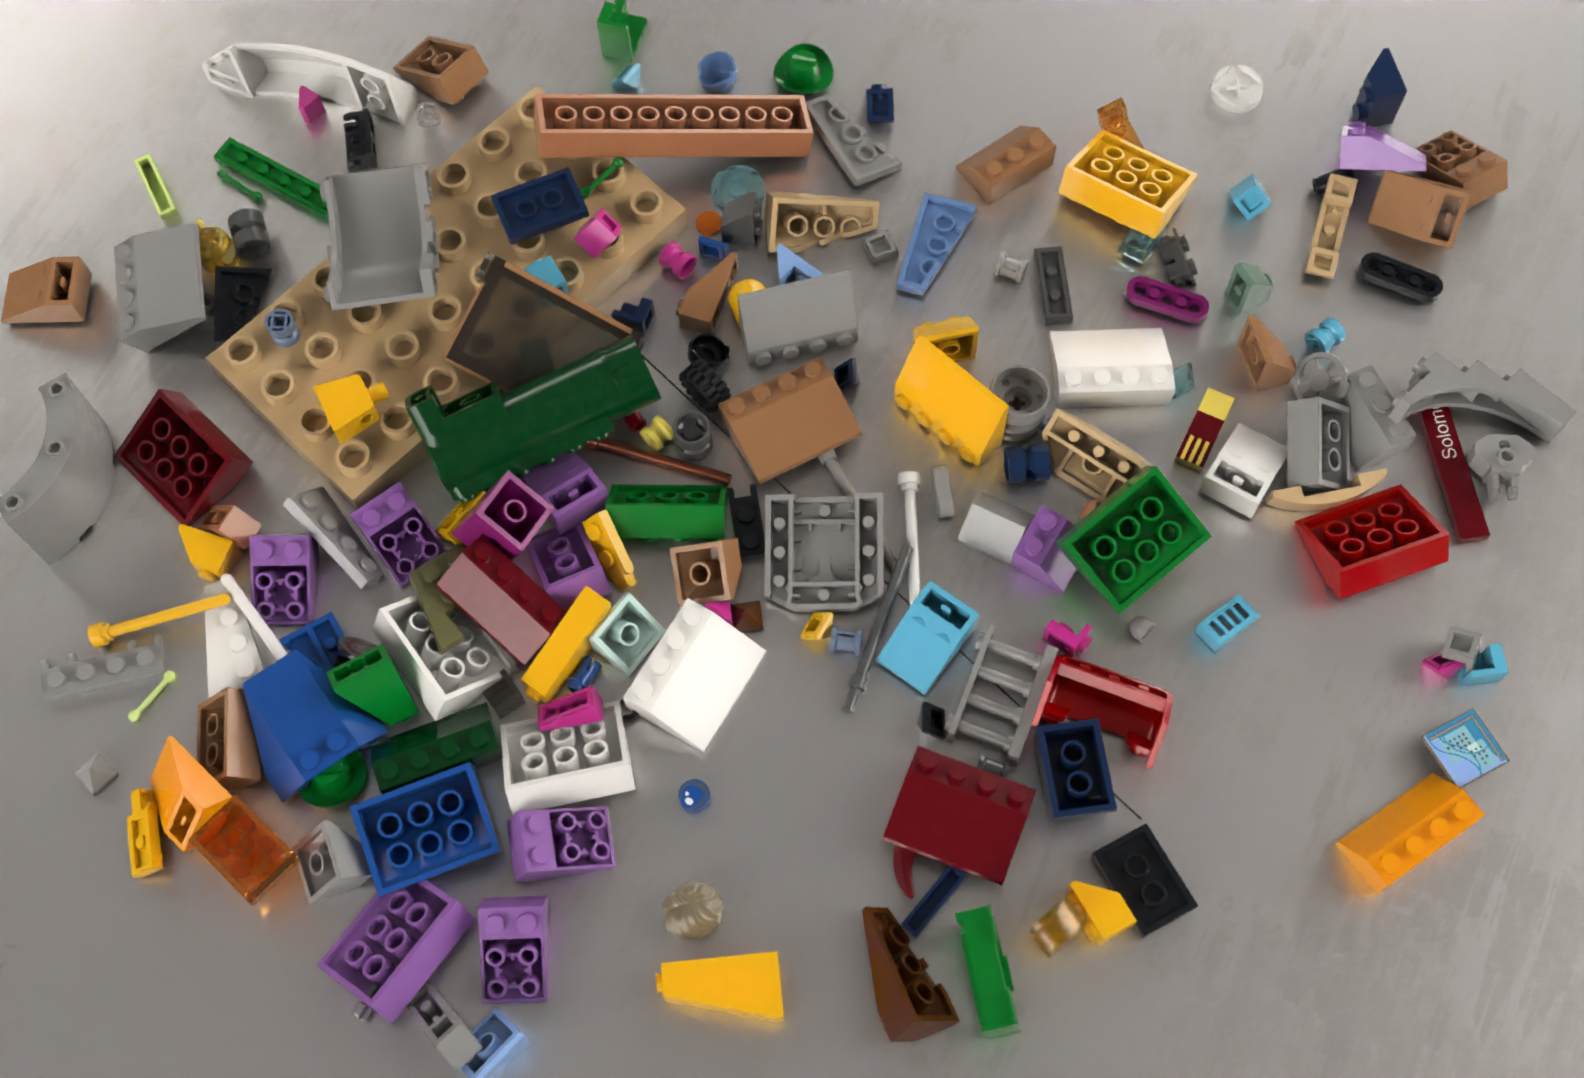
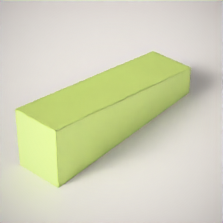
(155, 186)

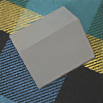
(994, 527)

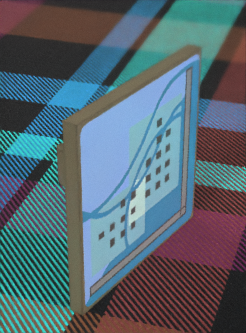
(1465, 748)

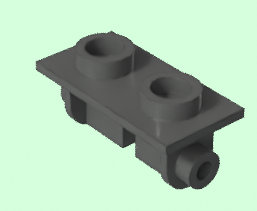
(1175, 249)

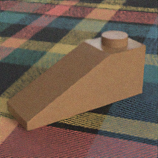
(707, 297)

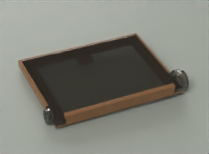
(526, 327)

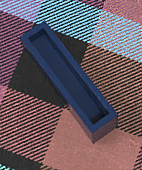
(934, 900)

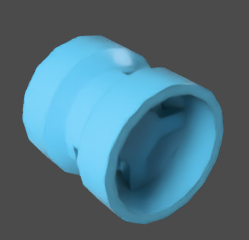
(1328, 334)

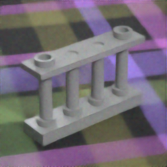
(1021, 716)

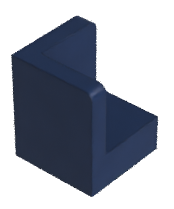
(636, 317)

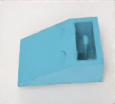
(928, 637)

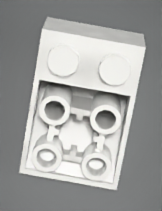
(1244, 470)

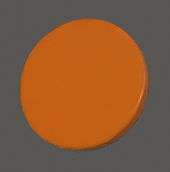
(708, 223)

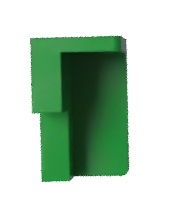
(619, 31)

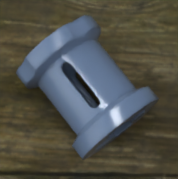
(846, 640)

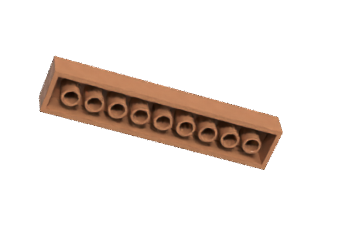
(671, 125)

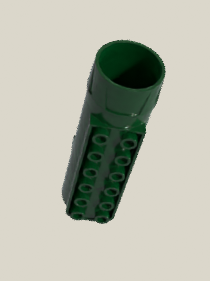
(492, 432)

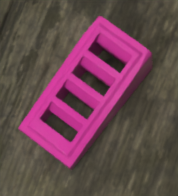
(579, 707)

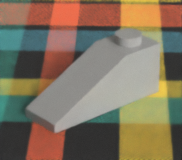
(443, 1026)

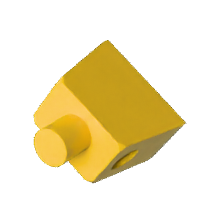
(350, 405)

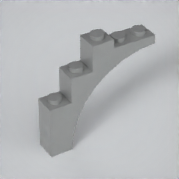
(1479, 388)

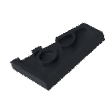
(237, 298)

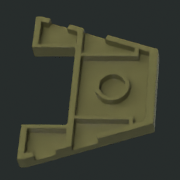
(434, 602)

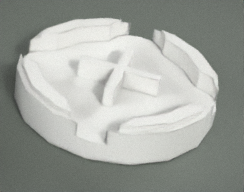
(1237, 89)

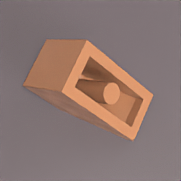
(231, 524)

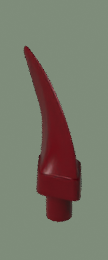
(902, 866)

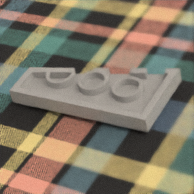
(849, 143)
(328, 526)

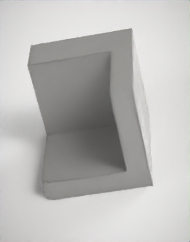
(1462, 646)

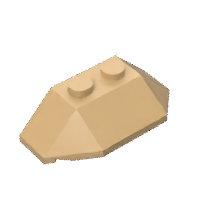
(1089, 456)

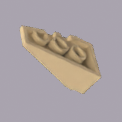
(814, 219)

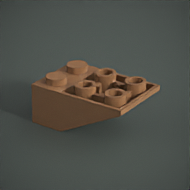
(1466, 165)
(1419, 208)
(48, 292)

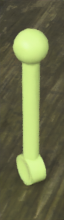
(169, 677)

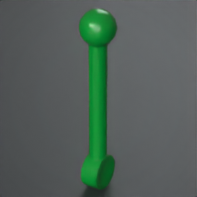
(585, 191)
(256, 196)

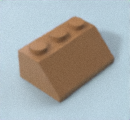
(1008, 162)
(228, 740)

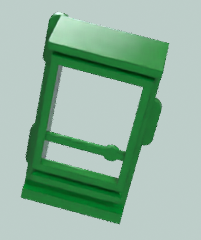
(988, 973)

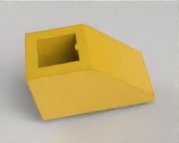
(1104, 909)

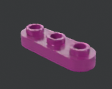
(1180, 300)

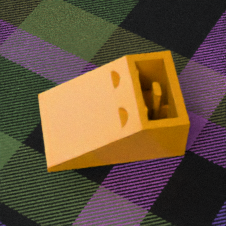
(184, 793)

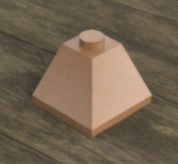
(1265, 356)
(706, 571)

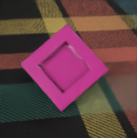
(597, 233)

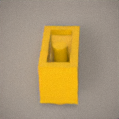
(209, 553)

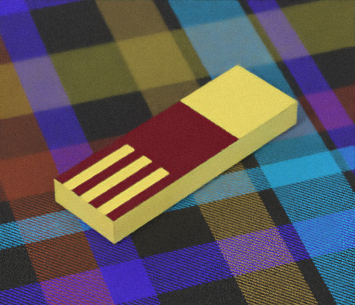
(1204, 429)

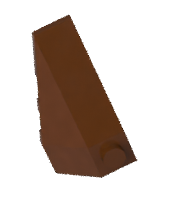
(904, 992)

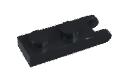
(747, 524)

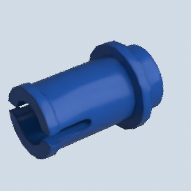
(583, 675)

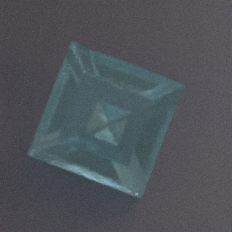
(1183, 379)

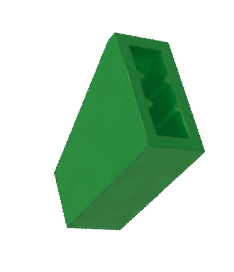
(374, 685)

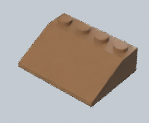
(789, 420)

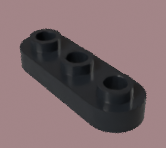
(1412, 278)

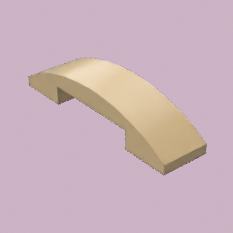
(1330, 226)
(1294, 500)

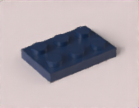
(539, 205)

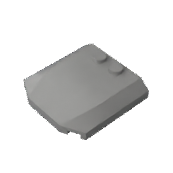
(824, 551)

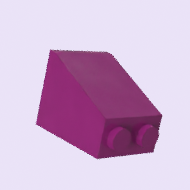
(506, 516)

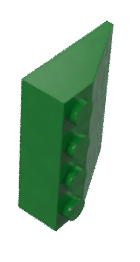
(1133, 538)

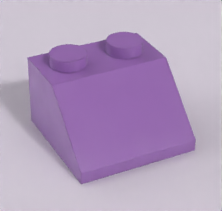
(1039, 554)

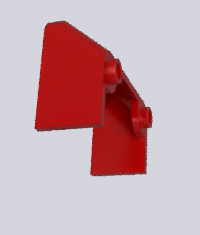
(1118, 701)

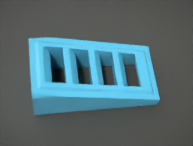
(1211, 637)

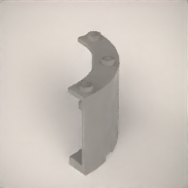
(380, 237)
(67, 480)

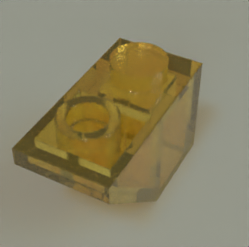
(1059, 927)

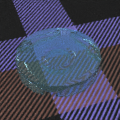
(735, 183)

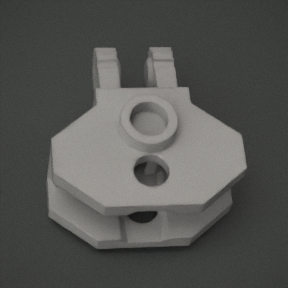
(1500, 463)

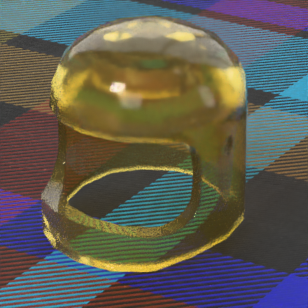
(213, 246)

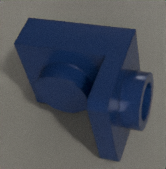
(879, 104)

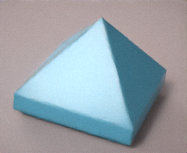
(628, 77)

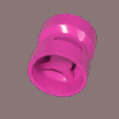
(675, 258)

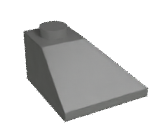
(330, 862)

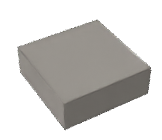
(880, 247)

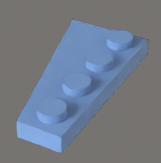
(932, 240)

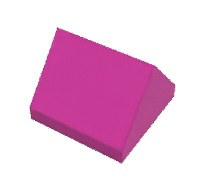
(310, 105)

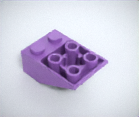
(569, 488)
(398, 532)
(284, 577)
(559, 843)
(514, 948)

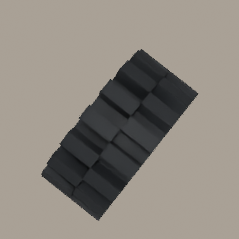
(704, 385)

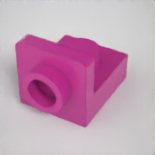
(1063, 637)

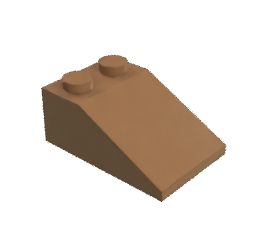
(443, 68)

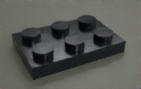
(1145, 879)

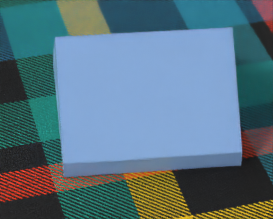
(500, 1045)

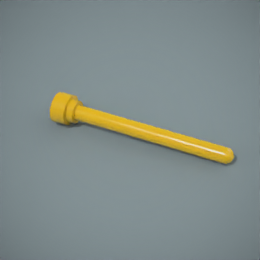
(101, 634)

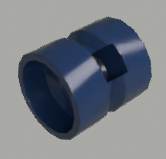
(1026, 463)

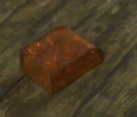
(244, 849)

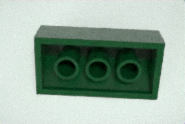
(436, 748)

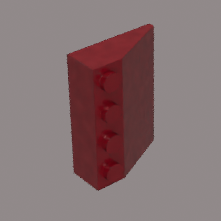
(182, 456)
(959, 815)

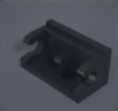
(360, 141)

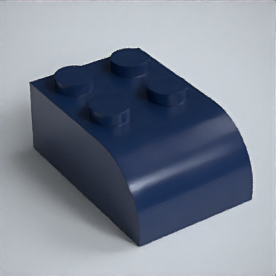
(1074, 769)

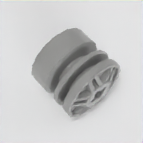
(1027, 397)

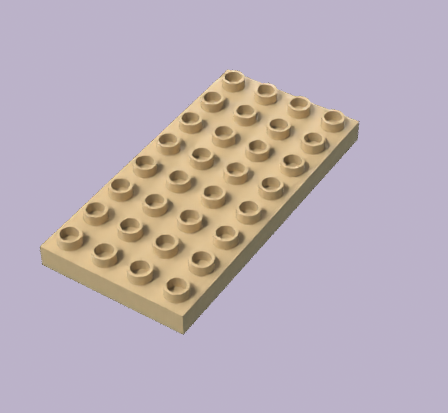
(408, 338)

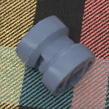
(282, 328)

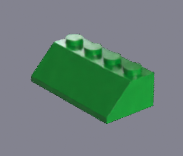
(668, 511)

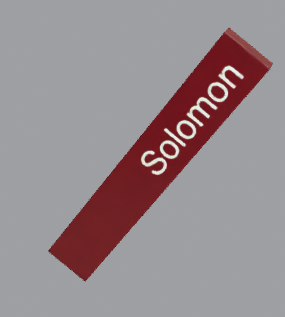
(1453, 475)

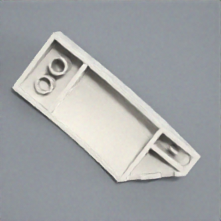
(283, 68)

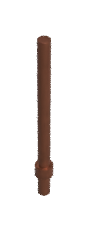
(660, 459)

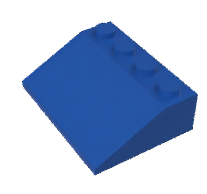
(425, 828)

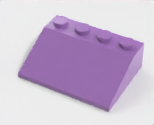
(408, 927)

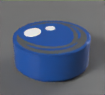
(694, 795)

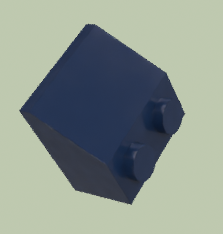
(1380, 93)

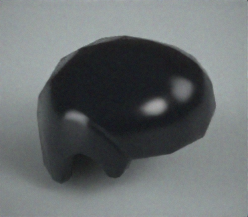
(709, 349)

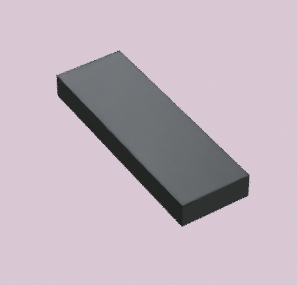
(1053, 285)

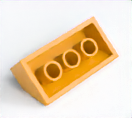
(1409, 831)

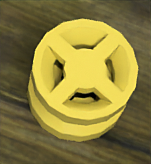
(657, 433)

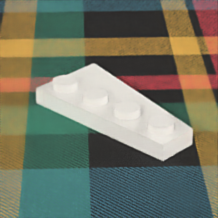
(229, 644)

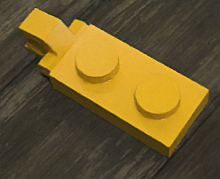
(144, 834)

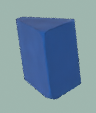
(713, 248)

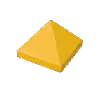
(818, 626)

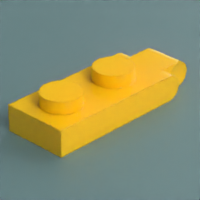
(610, 550)

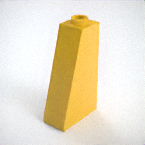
(565, 647)
(728, 984)

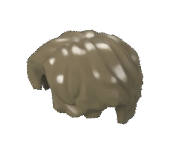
(693, 910)

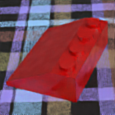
(1373, 541)

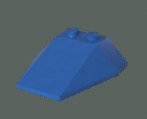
(303, 723)

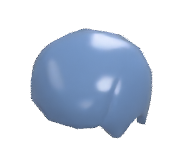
(717, 72)

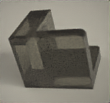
(504, 695)

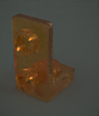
(1115, 121)

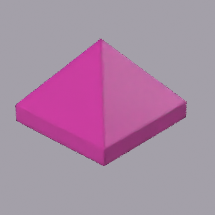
(721, 609)
(1443, 666)

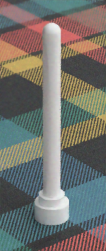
(909, 483)
(253, 616)

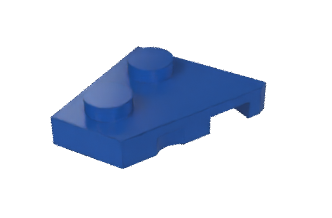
(317, 641)

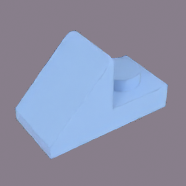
(793, 267)

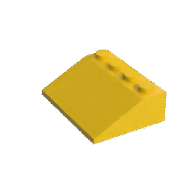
(1126, 183)
(951, 402)

